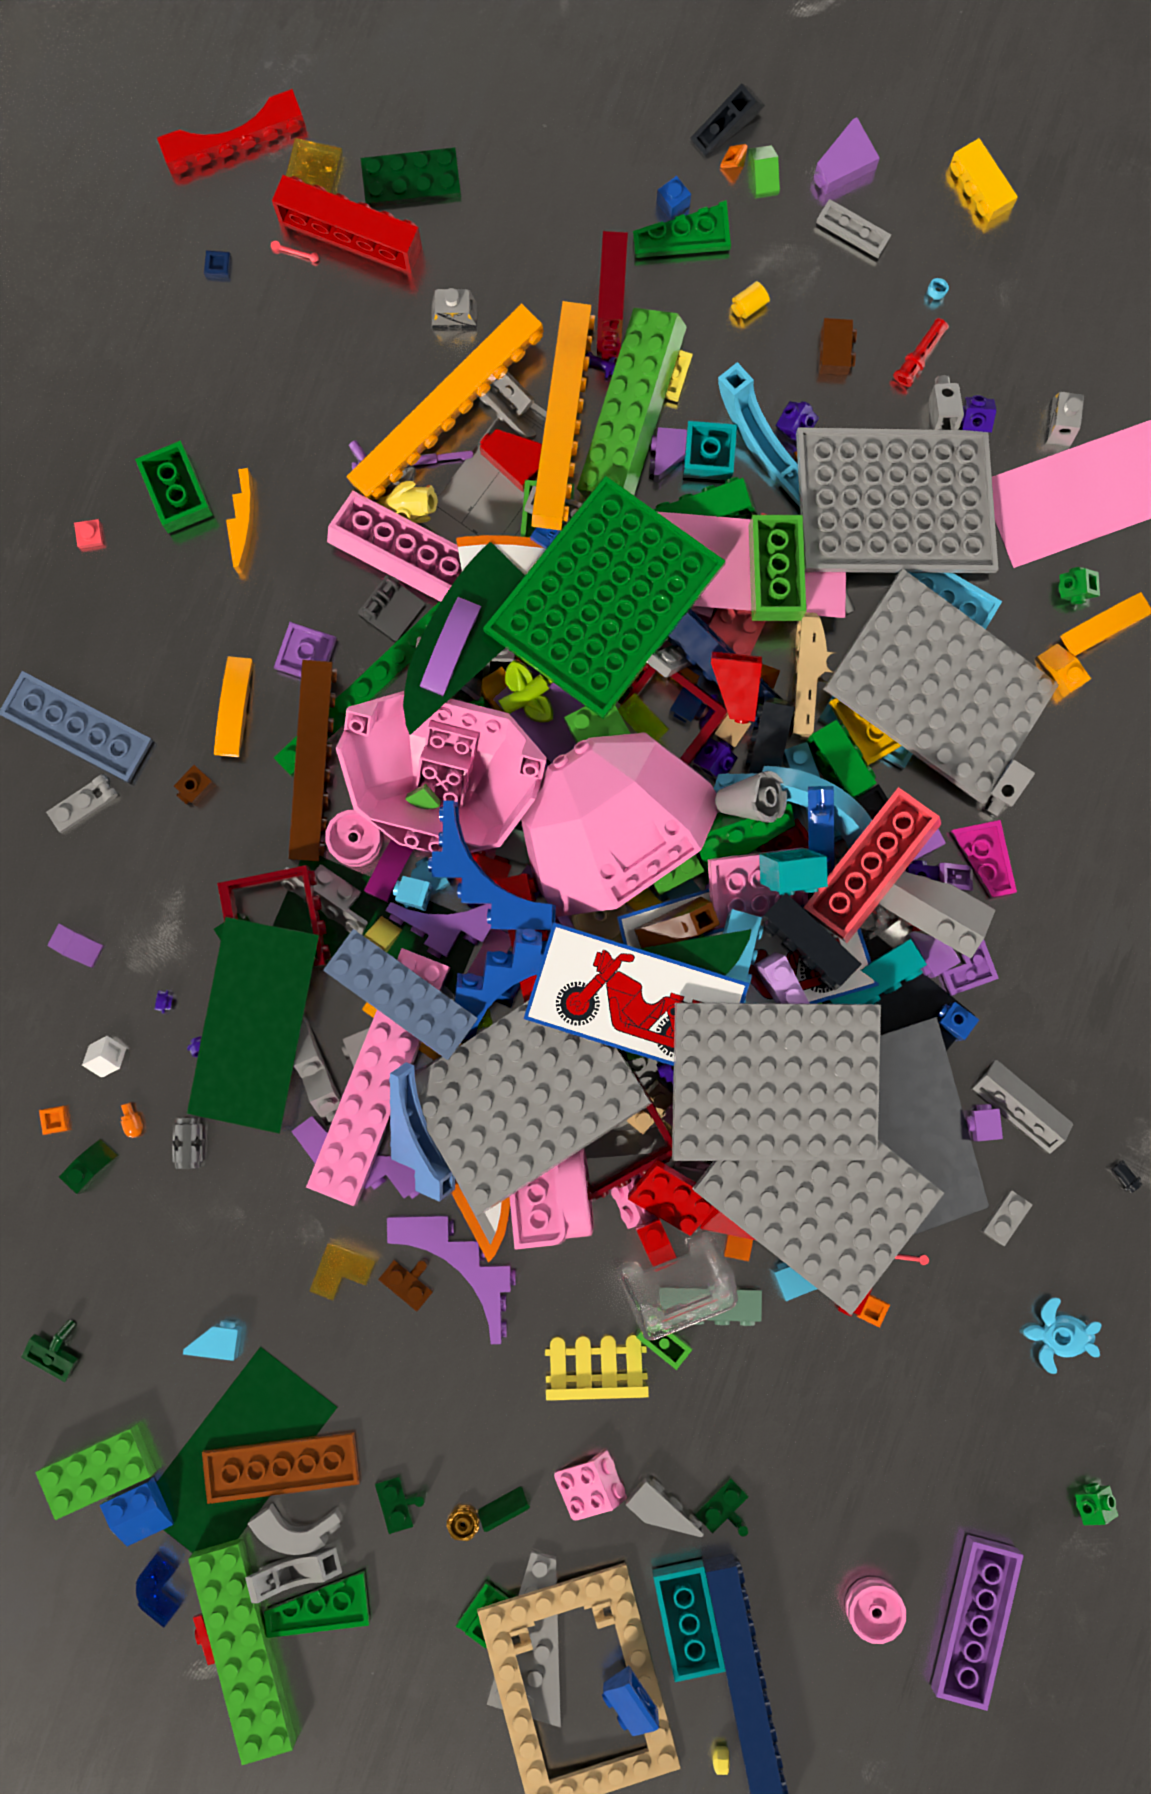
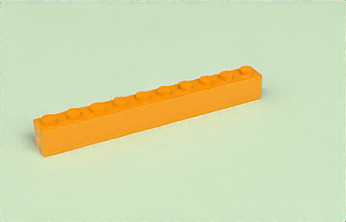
(446, 403)
(561, 416)

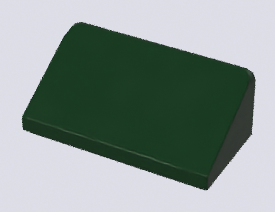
(504, 1509)

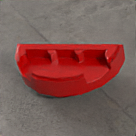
(202, 1638)

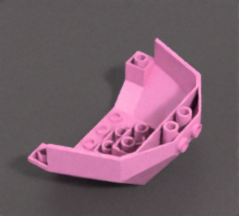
(459, 753)
(614, 821)

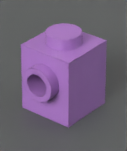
(985, 1123)

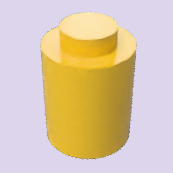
(750, 300)

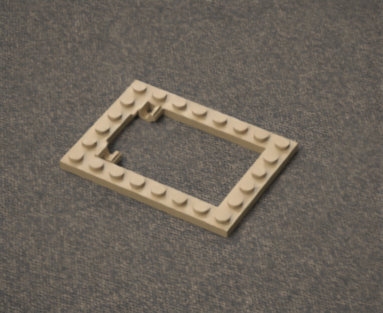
(513, 1617)

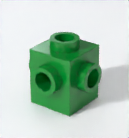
(1079, 585)
(1096, 1504)

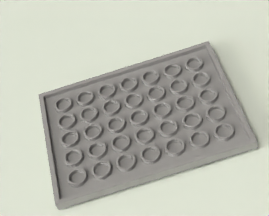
(896, 500)
(941, 686)
(775, 1081)
(522, 1104)
(825, 1217)

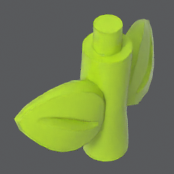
(527, 693)

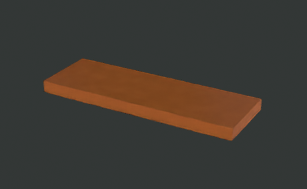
(281, 1467)

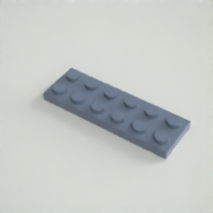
(75, 726)
(400, 994)

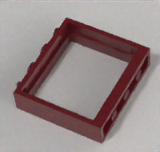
(611, 293)
(710, 727)
(314, 903)
(641, 1166)

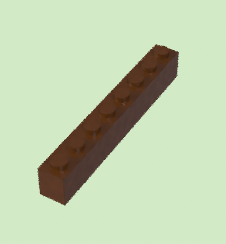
(310, 760)

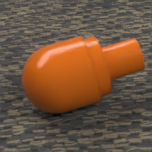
(131, 1121)

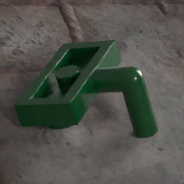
(49, 1355)
(396, 1503)
(722, 1506)

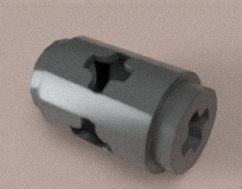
(187, 1130)

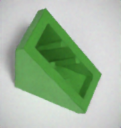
(764, 170)

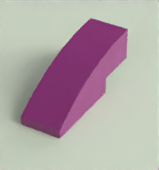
(389, 870)

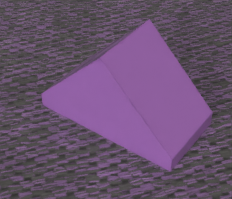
(957, 875)
(75, 946)

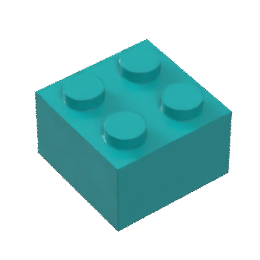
(710, 450)
(793, 871)

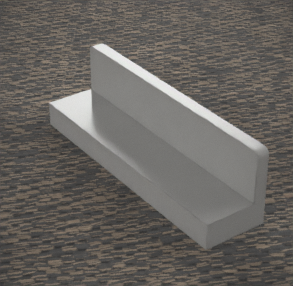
(1023, 1107)

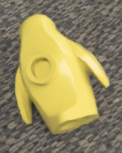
(411, 501)

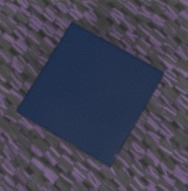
(217, 264)

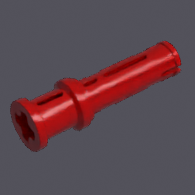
(915, 361)

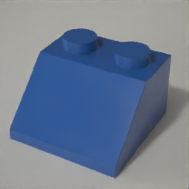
(137, 1512)
(631, 1702)

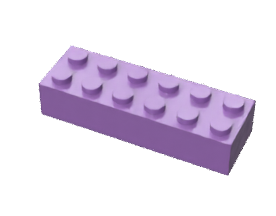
(977, 1622)

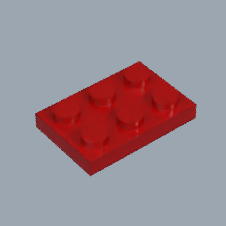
(671, 1198)

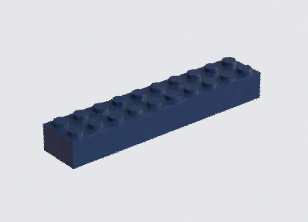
(744, 1676)

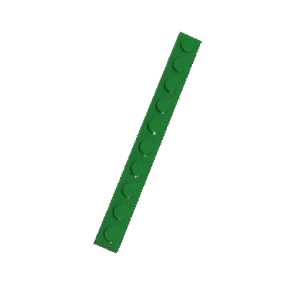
(368, 685)

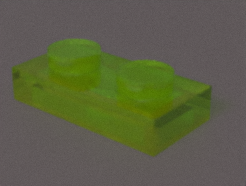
(642, 718)

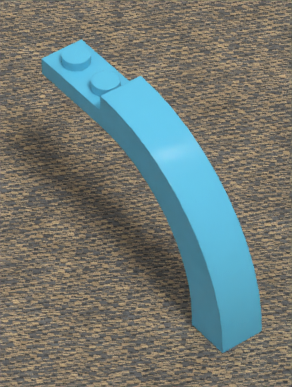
(742, 406)
(849, 815)

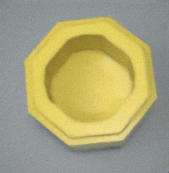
(721, 1760)

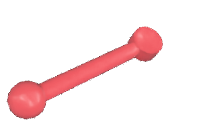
(275, 246)
(922, 1259)

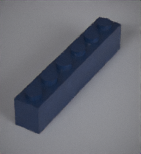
(699, 642)

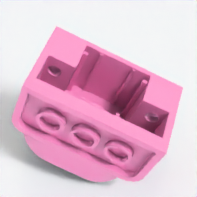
(553, 1206)

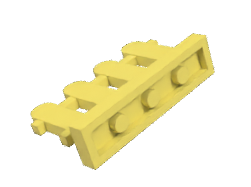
(608, 1367)

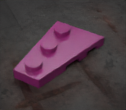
(988, 855)

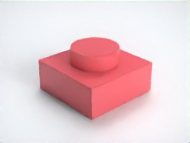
(88, 533)

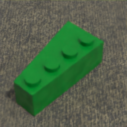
(727, 500)
(740, 836)

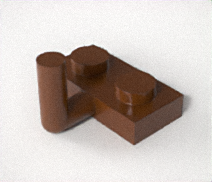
(407, 1283)

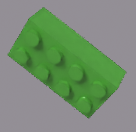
(777, 568)
(96, 1471)

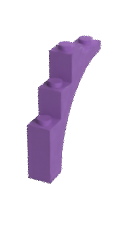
(445, 929)
(312, 1136)
(487, 1280)

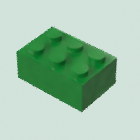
(174, 487)
(840, 760)

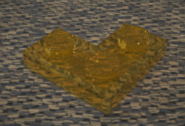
(337, 1264)

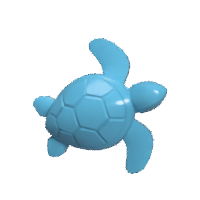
(1062, 1335)

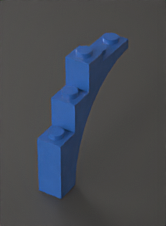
(456, 861)
(499, 974)

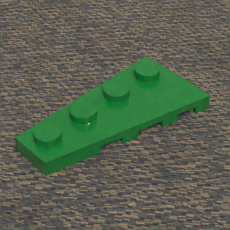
(694, 233)
(324, 1609)

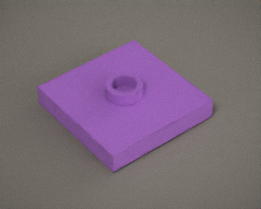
(303, 644)

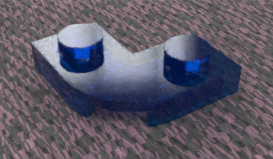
(149, 1591)

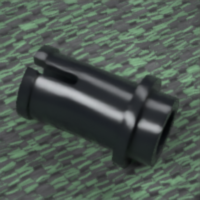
(1126, 1176)

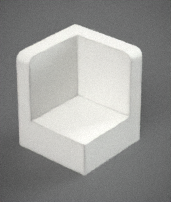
(104, 1056)

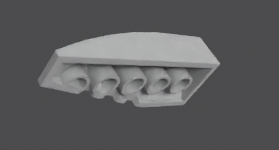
(940, 911)

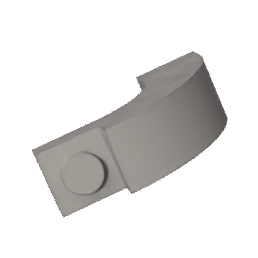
(292, 1539)
(292, 1572)

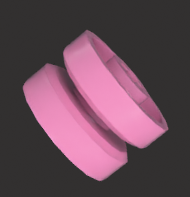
(356, 853)
(874, 1625)

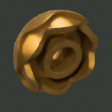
(460, 1532)

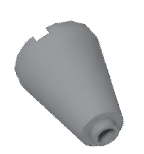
(754, 798)

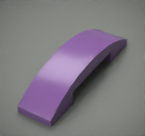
(450, 646)

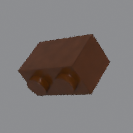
(836, 346)

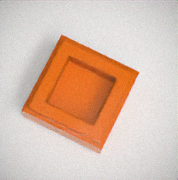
(54, 1120)
(738, 1248)
(874, 1311)

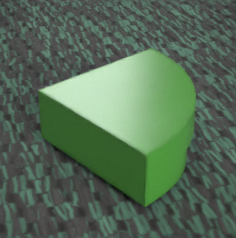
(423, 798)

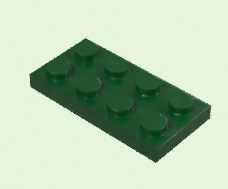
(410, 177)

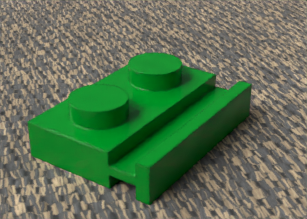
(470, 1620)

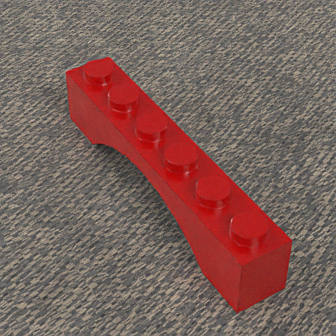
(277, 117)

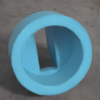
(941, 284)

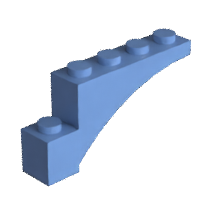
(411, 1140)

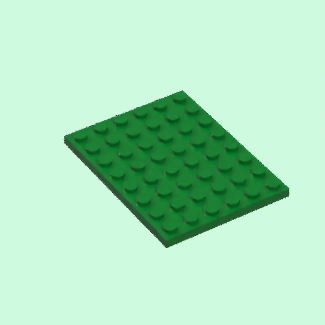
(604, 596)

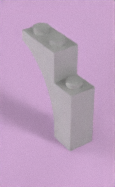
(315, 1075)

